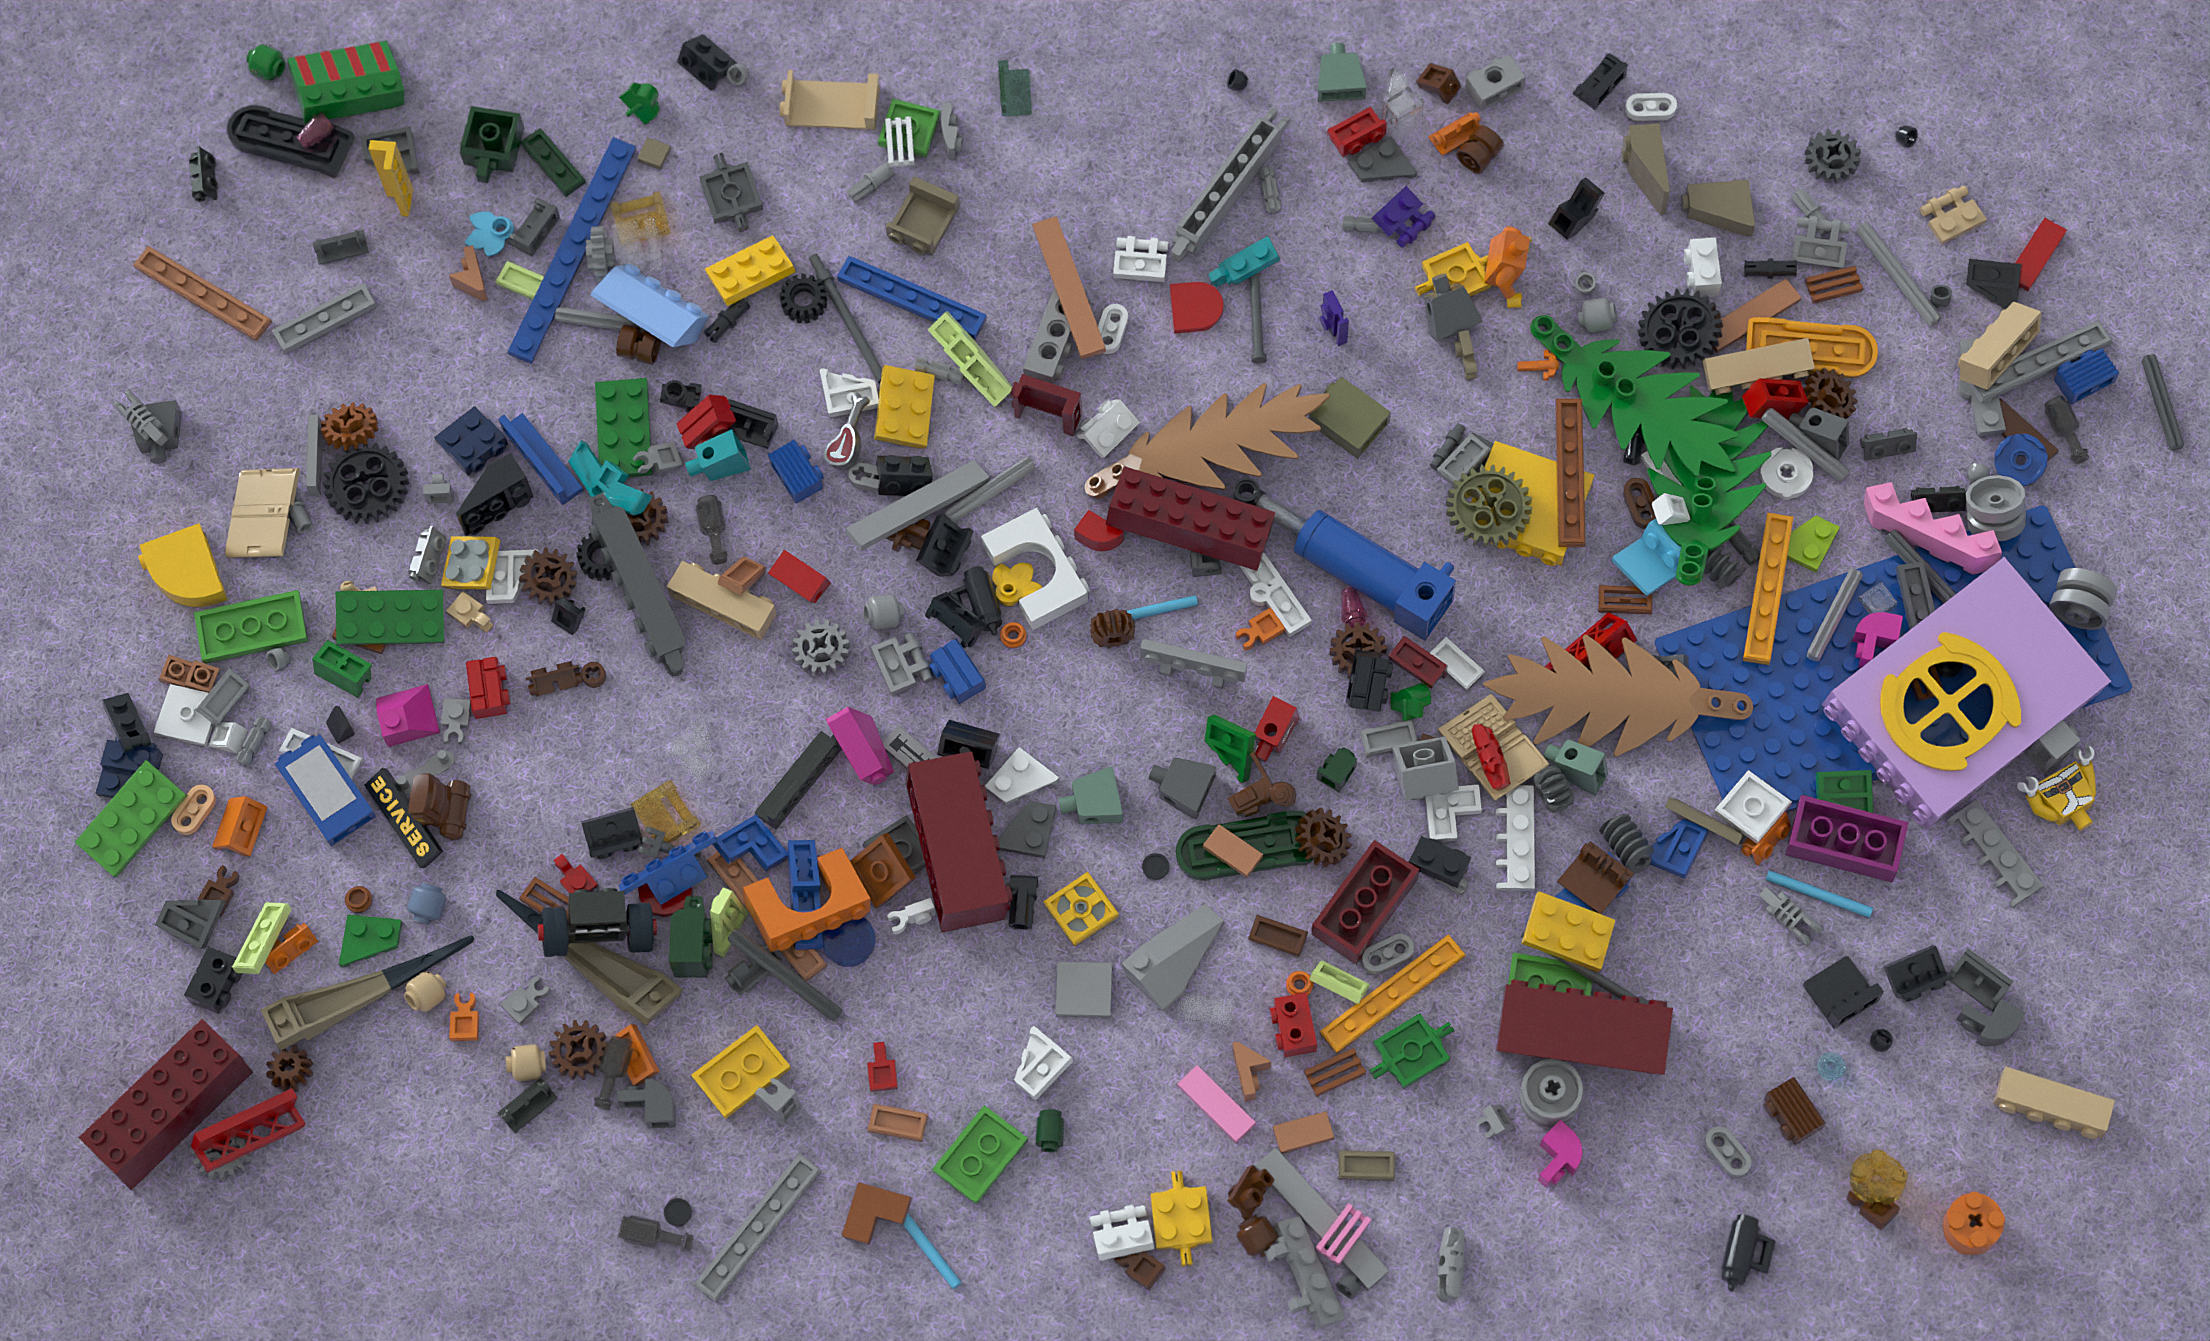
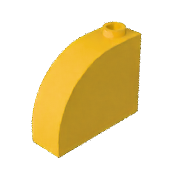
(184, 567)

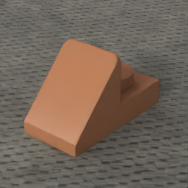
(470, 279)
(1247, 1062)

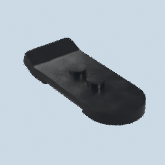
(273, 136)

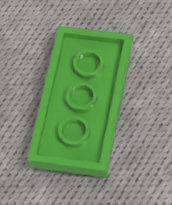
(251, 626)
(131, 818)

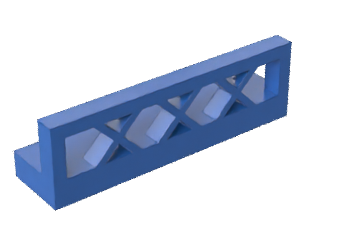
(541, 458)

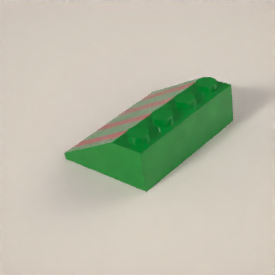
(347, 81)

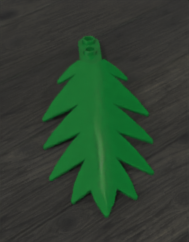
(1635, 401)
(1708, 494)

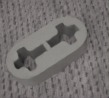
(865, 483)

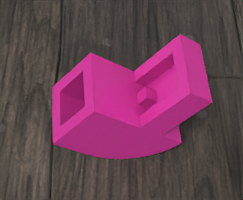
(1876, 630)
(1565, 1149)

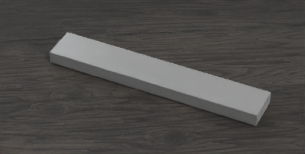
(2046, 359)
(917, 505)
(1320, 1217)
(757, 1227)

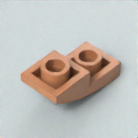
(188, 674)

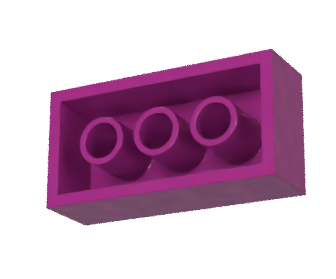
(1847, 838)

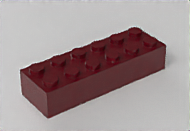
(1190, 518)

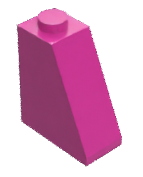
(861, 744)

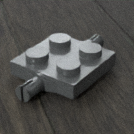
(731, 192)

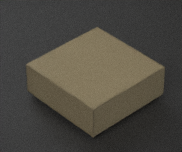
(654, 153)

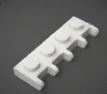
(1519, 840)

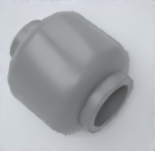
(1598, 315)
(883, 612)

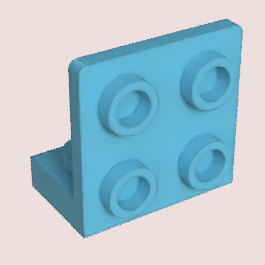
(1650, 560)

